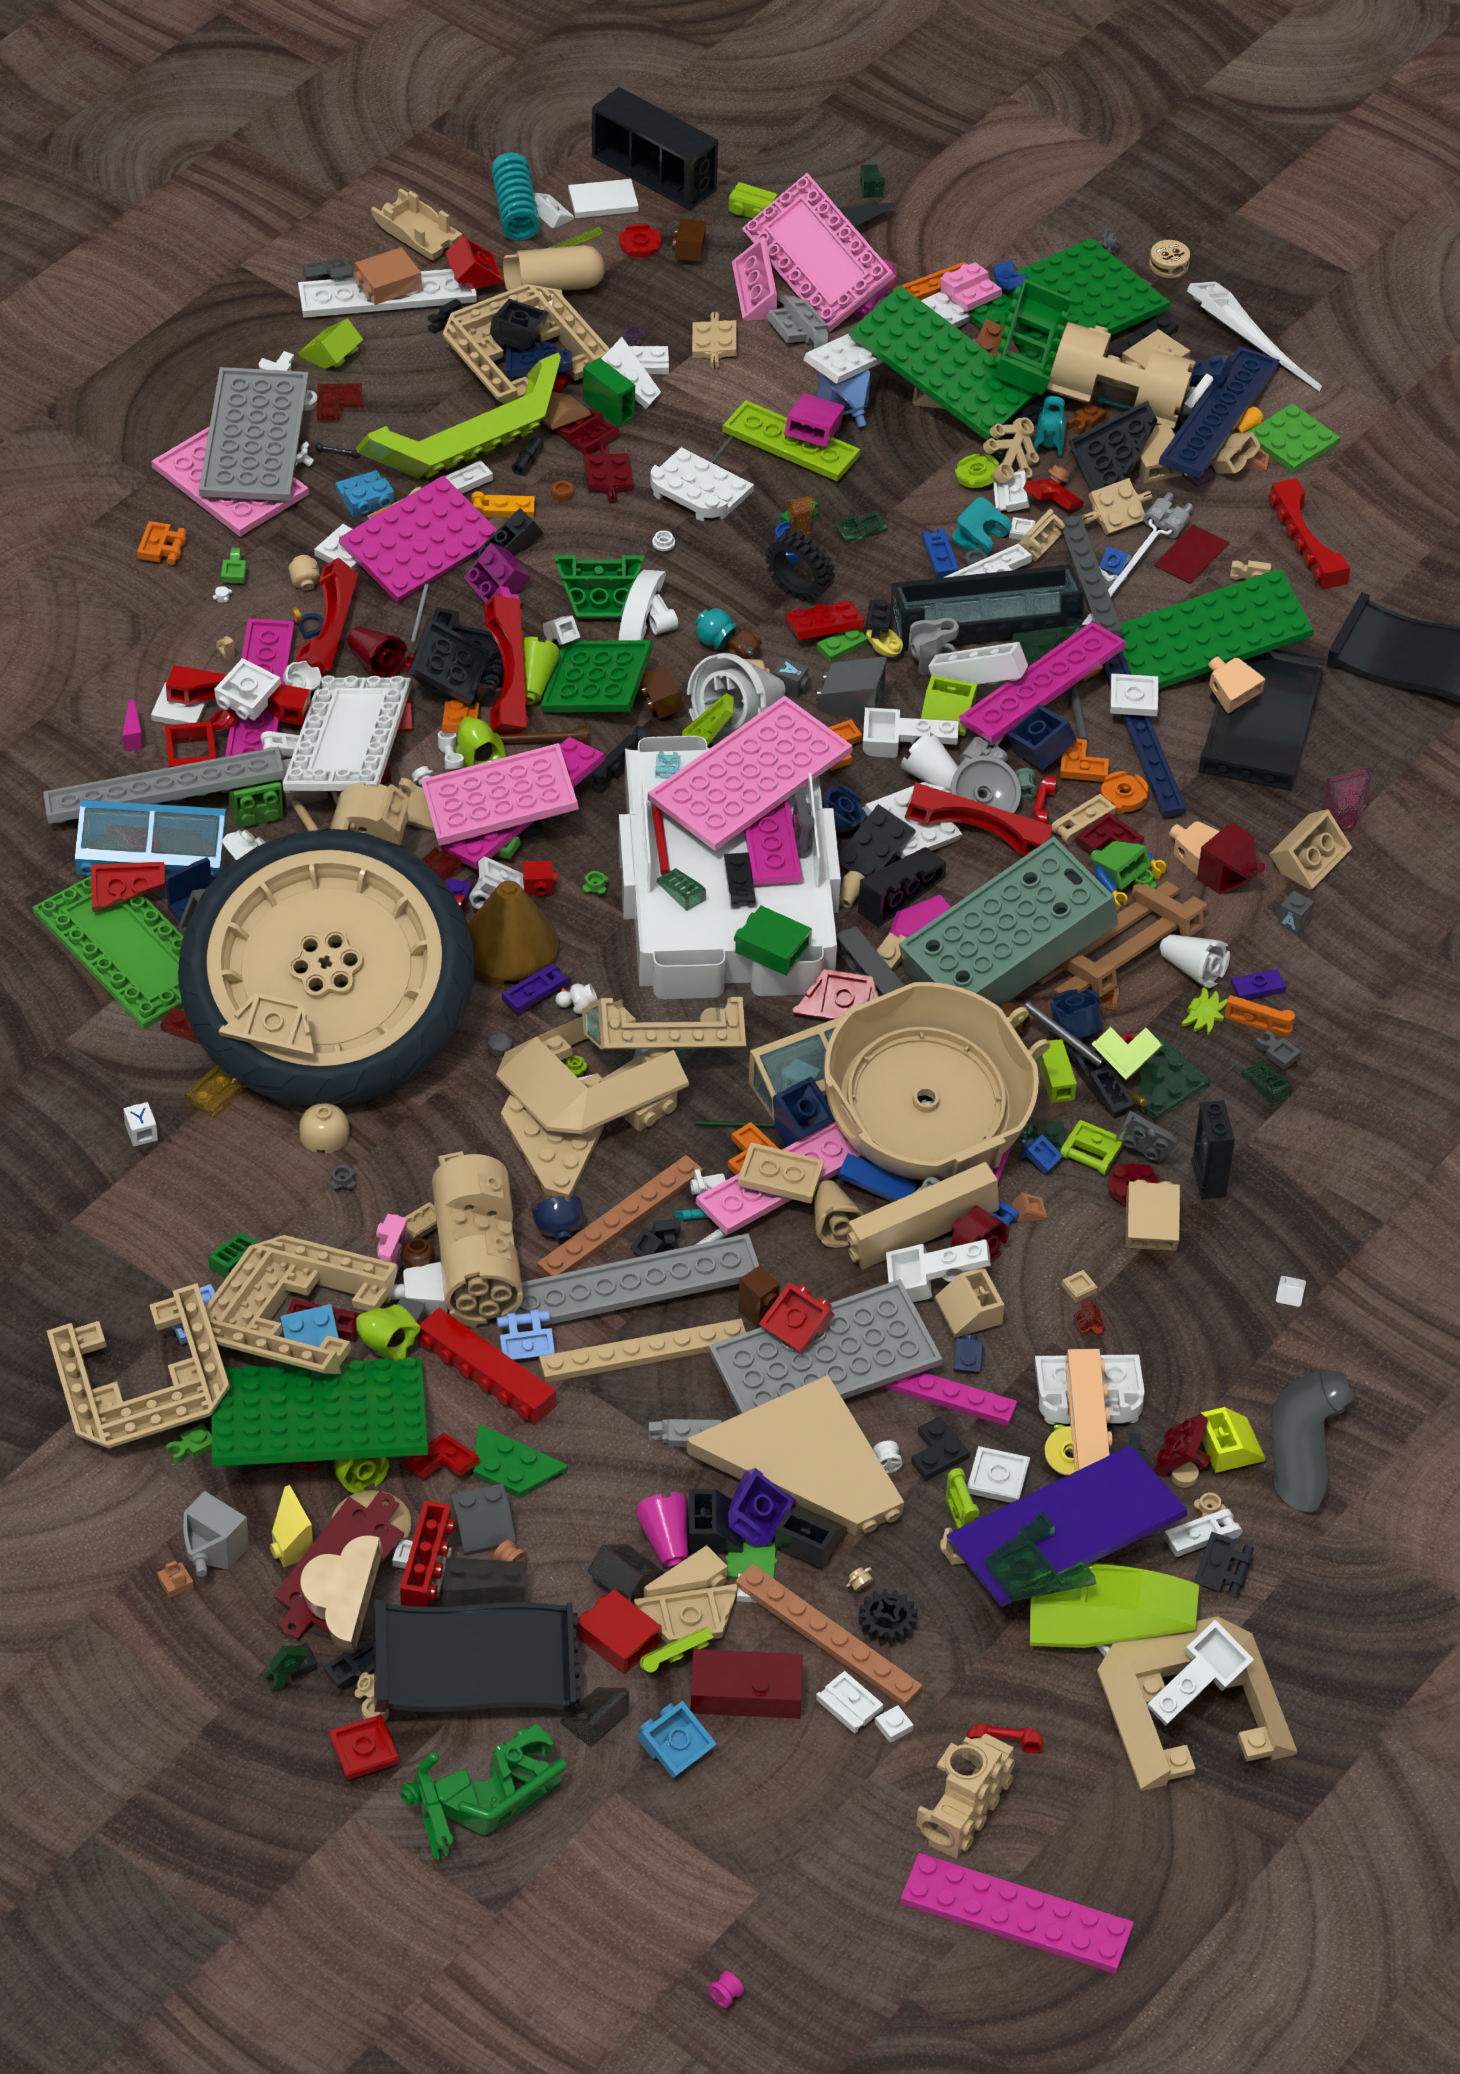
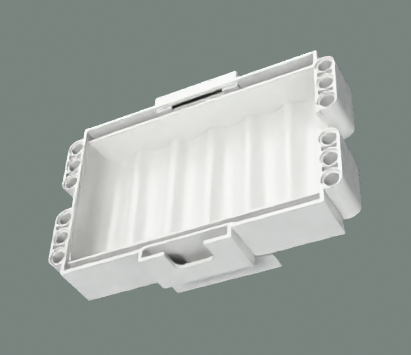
(695, 949)

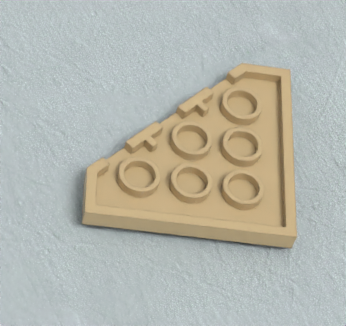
(551, 1155)

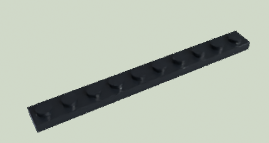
(1162, 323)

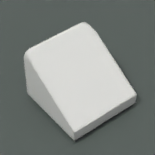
(1290, 1291)

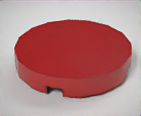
(640, 240)

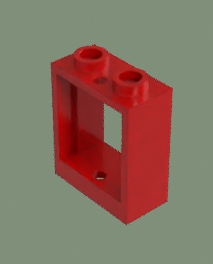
(189, 733)

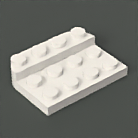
(699, 485)
(1123, 1384)

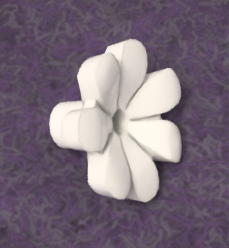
(302, 455)

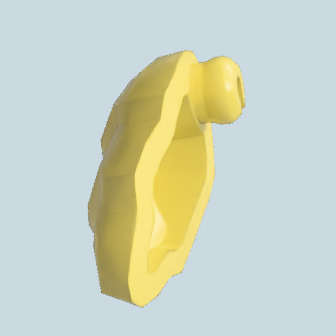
(888, 645)

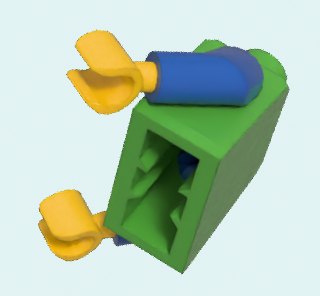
(1121, 864)

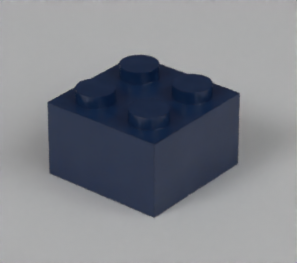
(1041, 737)

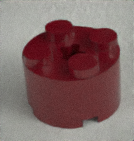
(978, 1226)

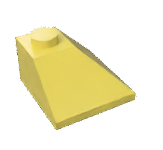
(291, 1530)

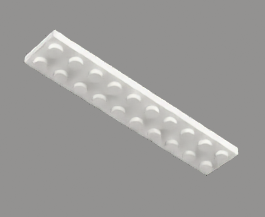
(847, 357)

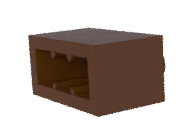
(689, 240)
(662, 692)
(757, 1294)

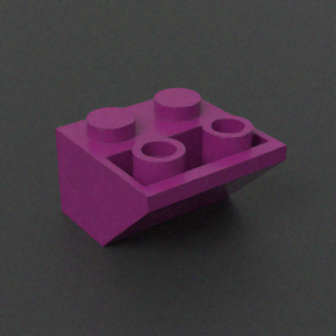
(495, 569)

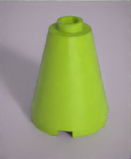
(538, 666)

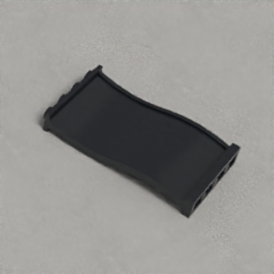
(1398, 650)
(1266, 734)
(475, 1657)

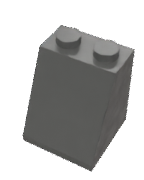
(852, 687)

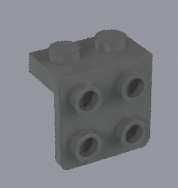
(1146, 1137)

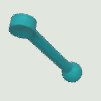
(1101, 400)

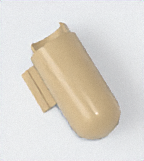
(554, 268)

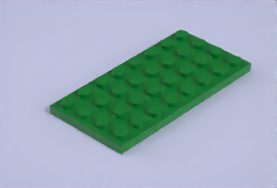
(939, 361)
(1223, 624)

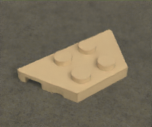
(272, 1024)
(690, 1611)

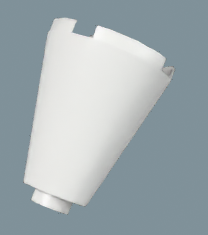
(930, 761)
(1197, 957)

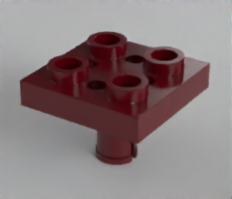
(1182, 1446)

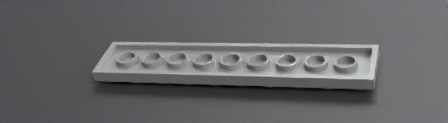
(169, 783)
(639, 1280)

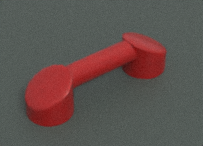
(1046, 787)
(1030, 1739)

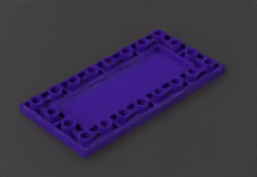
(1091, 1514)

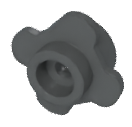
(342, 1177)

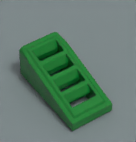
(217, 1261)

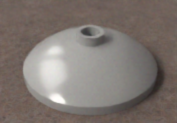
(992, 778)

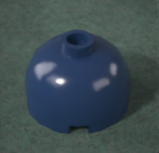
(846, 808)
(559, 1217)

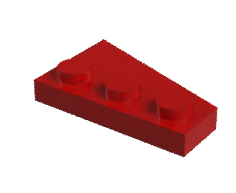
(124, 881)

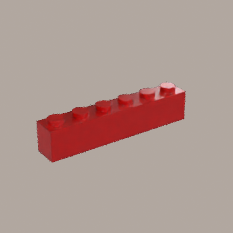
(487, 1366)

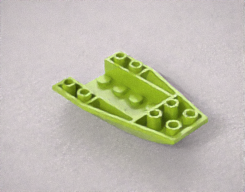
(1116, 1609)

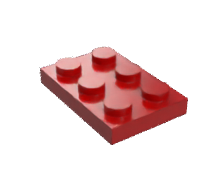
(824, 620)

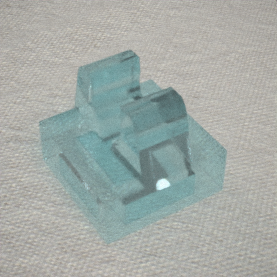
(667, 765)

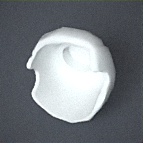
(302, 675)

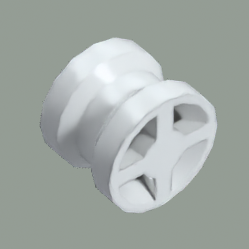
(888, 1455)

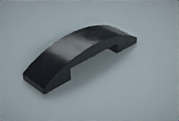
(347, 1669)

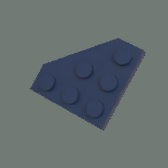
(521, 362)

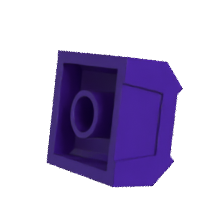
(757, 1508)

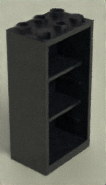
(654, 148)

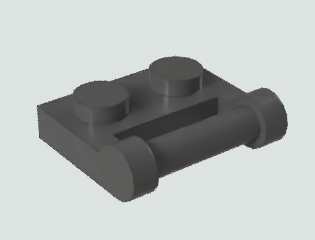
(802, 824)

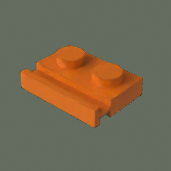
(455, 712)

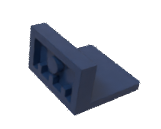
(182, 882)

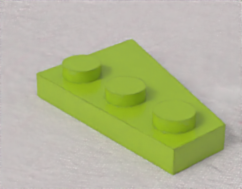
(712, 720)

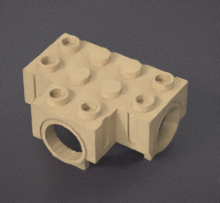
(967, 1797)

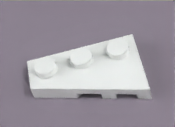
(626, 363)

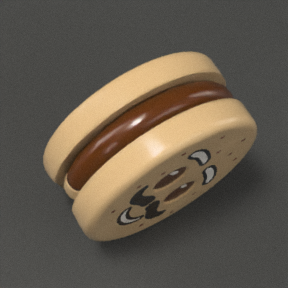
(1169, 259)

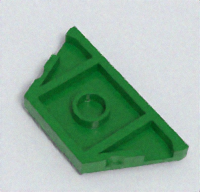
(513, 1463)

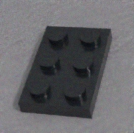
(876, 842)

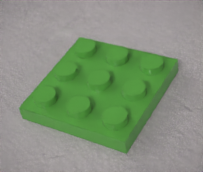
(1294, 438)

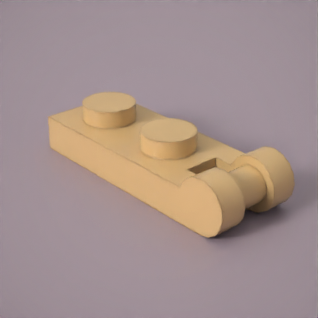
(1082, 818)

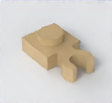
(1248, 571)

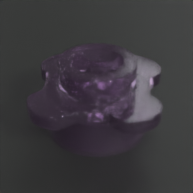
(633, 336)

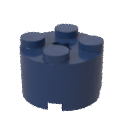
(1078, 1012)

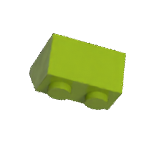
(332, 345)

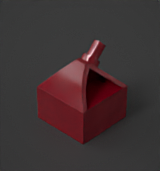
(1228, 860)

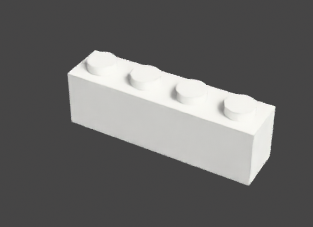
(981, 664)

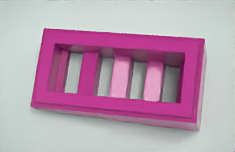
(132, 731)

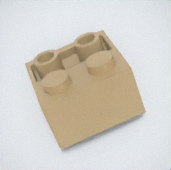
(970, 1303)

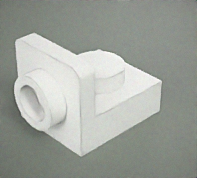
(702, 1184)

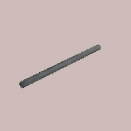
(721, 449)

